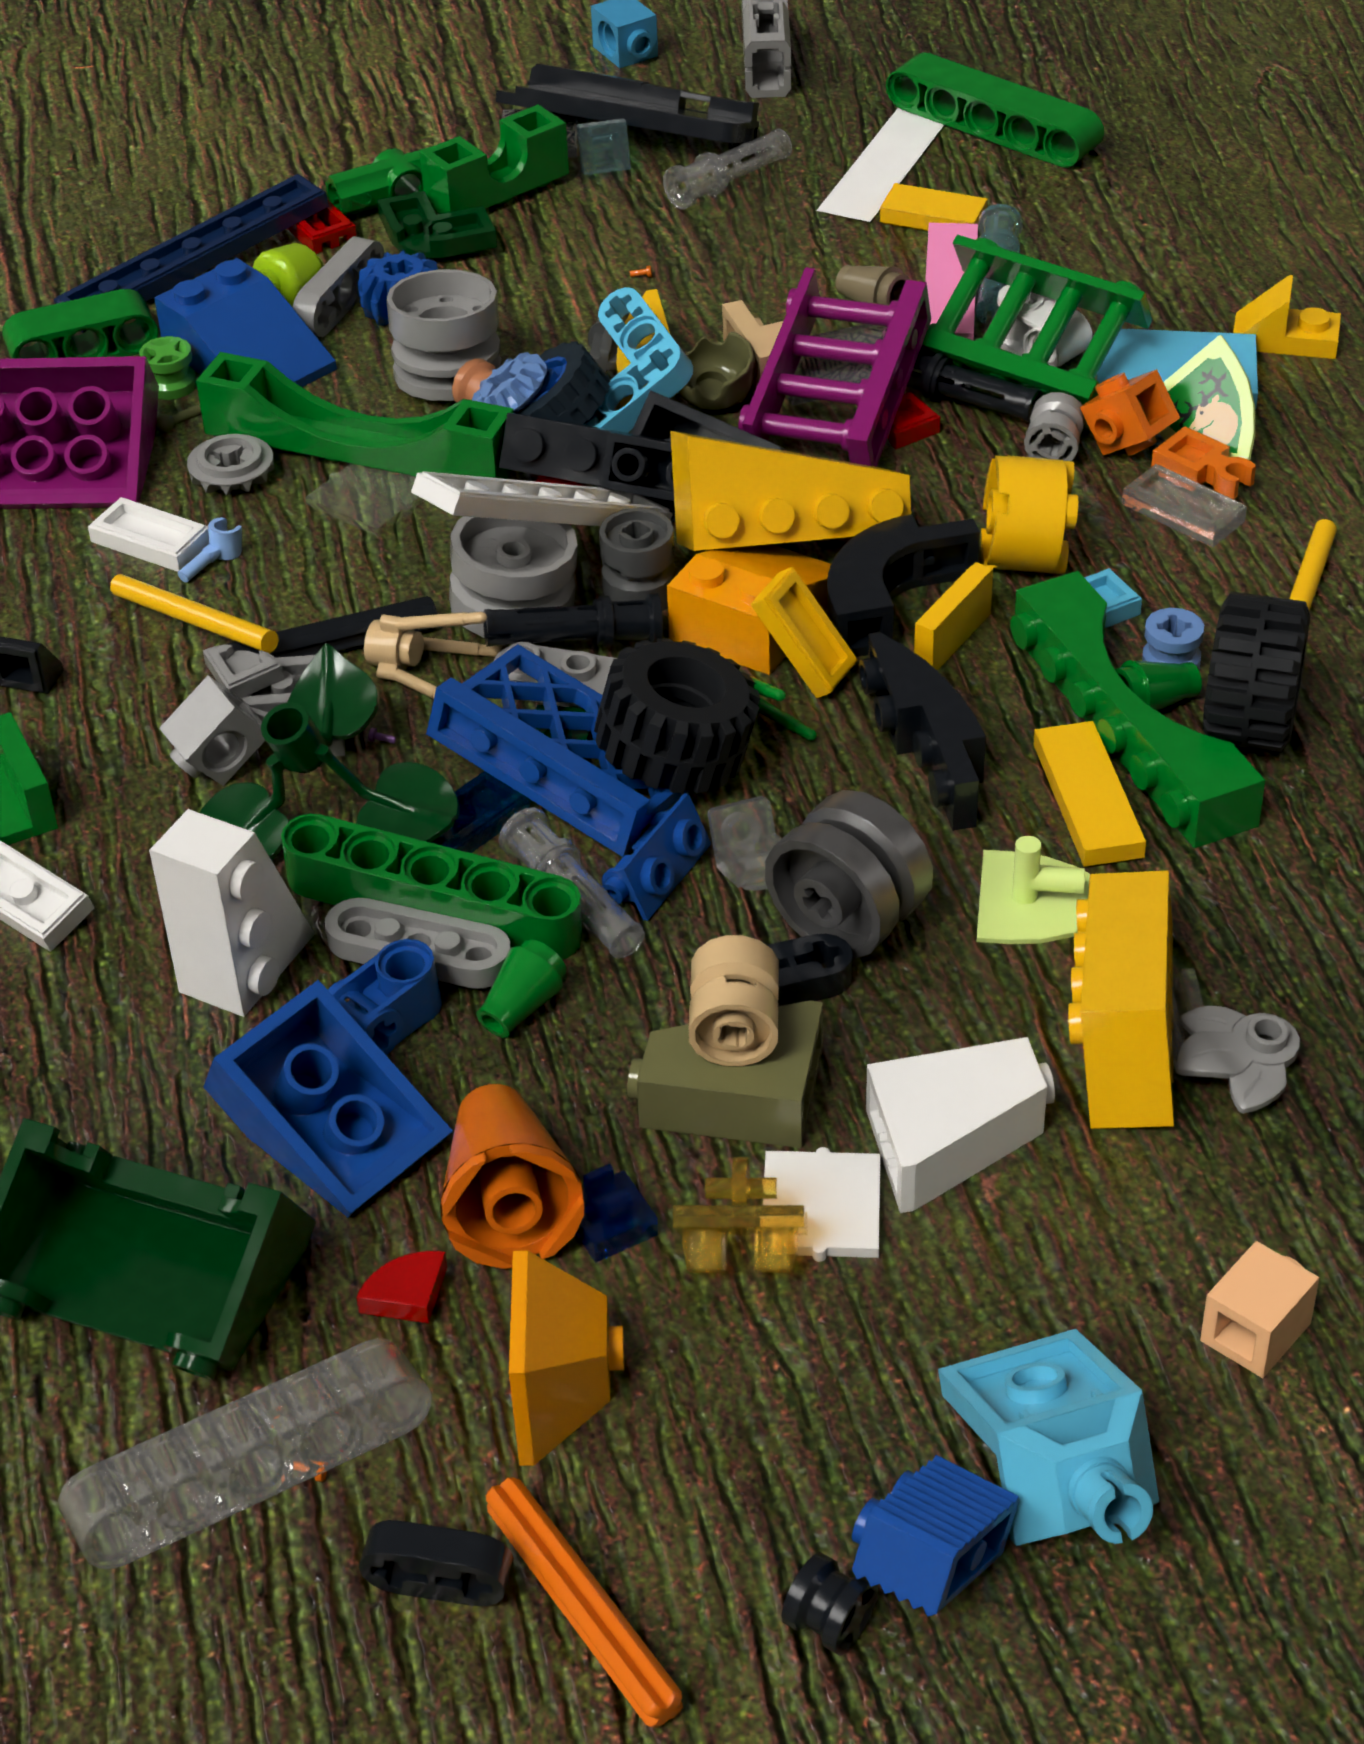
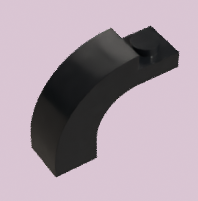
(889, 562)

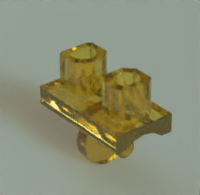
(708, 1226)

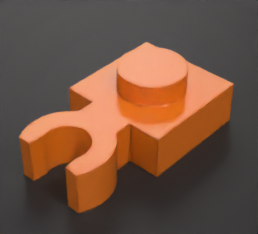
(1204, 461)

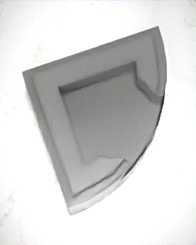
(242, 670)

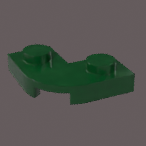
(417, 228)

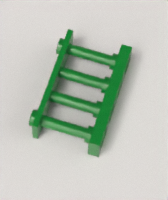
(1026, 275)

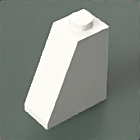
(954, 1114)

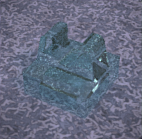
(603, 146)

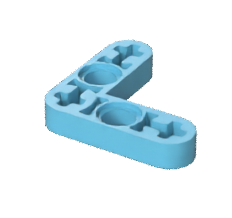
(657, 363)

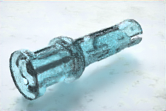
(1003, 226)

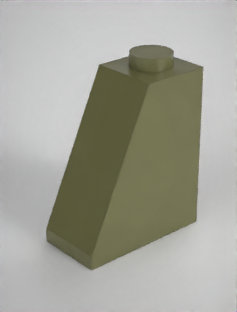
(743, 1103)

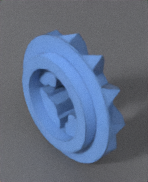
(514, 382)

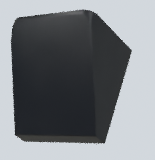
(28, 665)

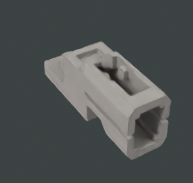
(766, 48)

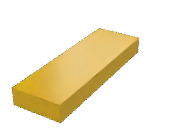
(1089, 794)

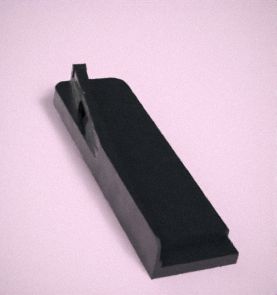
(636, 102)

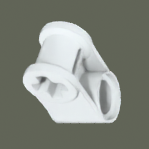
(1032, 319)

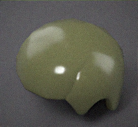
(720, 373)

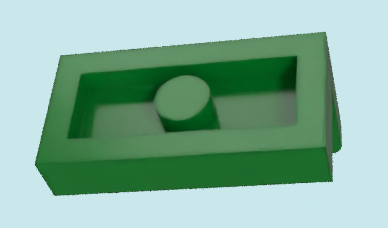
(24, 791)

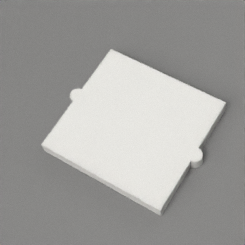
(838, 1196)

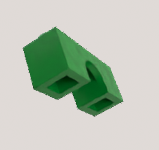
(527, 157)

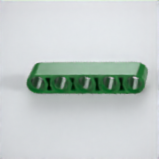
(995, 109)
(347, 860)

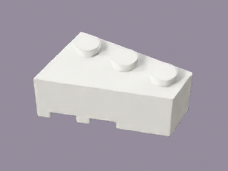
(225, 912)

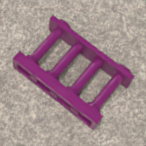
(875, 397)

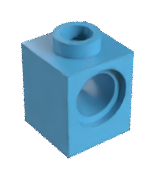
(624, 31)

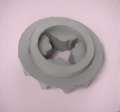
(230, 463)

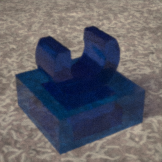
(613, 1214)

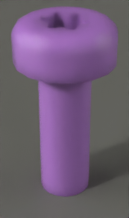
(373, 734)

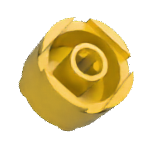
(1027, 514)

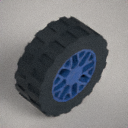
(571, 386)

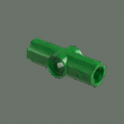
(388, 176)

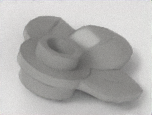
(1239, 1048)

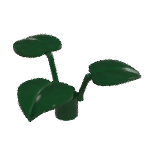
(336, 703)

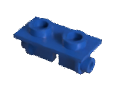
(659, 858)

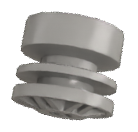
(439, 326)

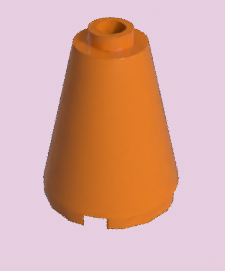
(507, 1182)

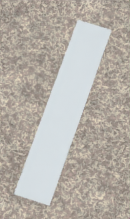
(881, 165)

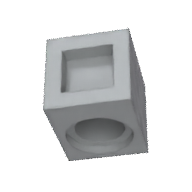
(213, 732)

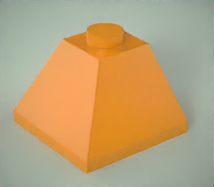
(557, 1354)

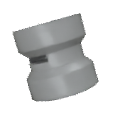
(1055, 427)

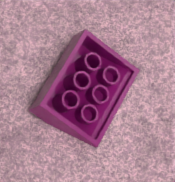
(75, 430)

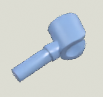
(221, 546)

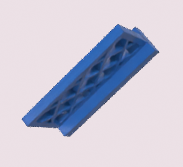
(542, 767)

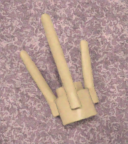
(395, 645)

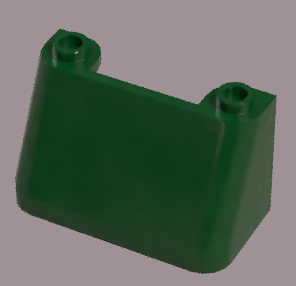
(142, 1249)

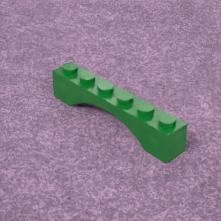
(260, 401)
(1192, 777)

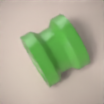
(170, 363)

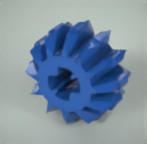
(382, 275)

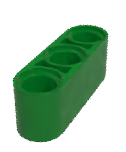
(99, 314)

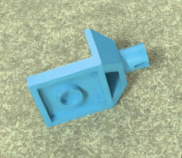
(1063, 1436)

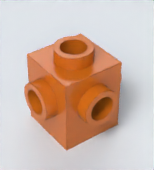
(1120, 418)

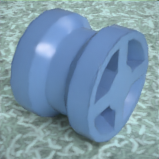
(1173, 637)

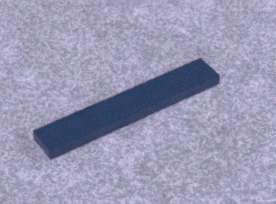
(209, 241)

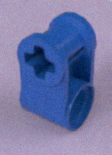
(392, 992)

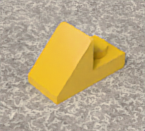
(1287, 330)

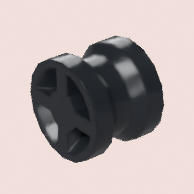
(829, 1603)

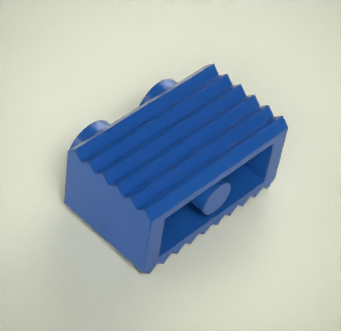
(932, 1534)

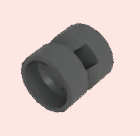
(637, 554)

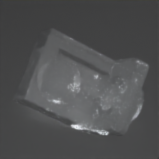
(742, 840)

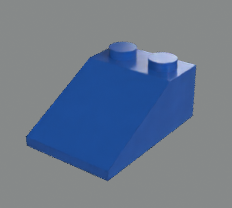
(241, 315)
(325, 1101)

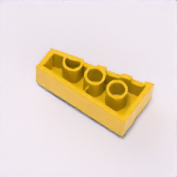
(765, 496)
(1125, 999)

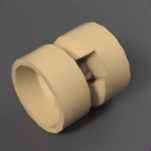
(734, 1000)

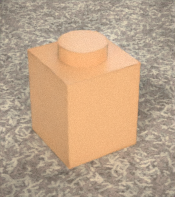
(1259, 1308)

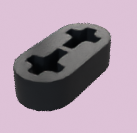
(801, 969)
(436, 1563)

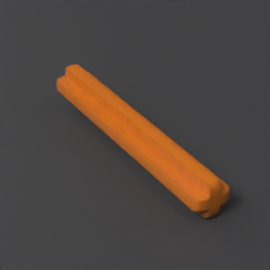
(584, 1603)

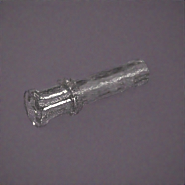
(695, 176)
(560, 856)

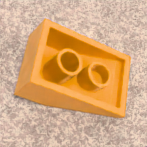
(714, 596)

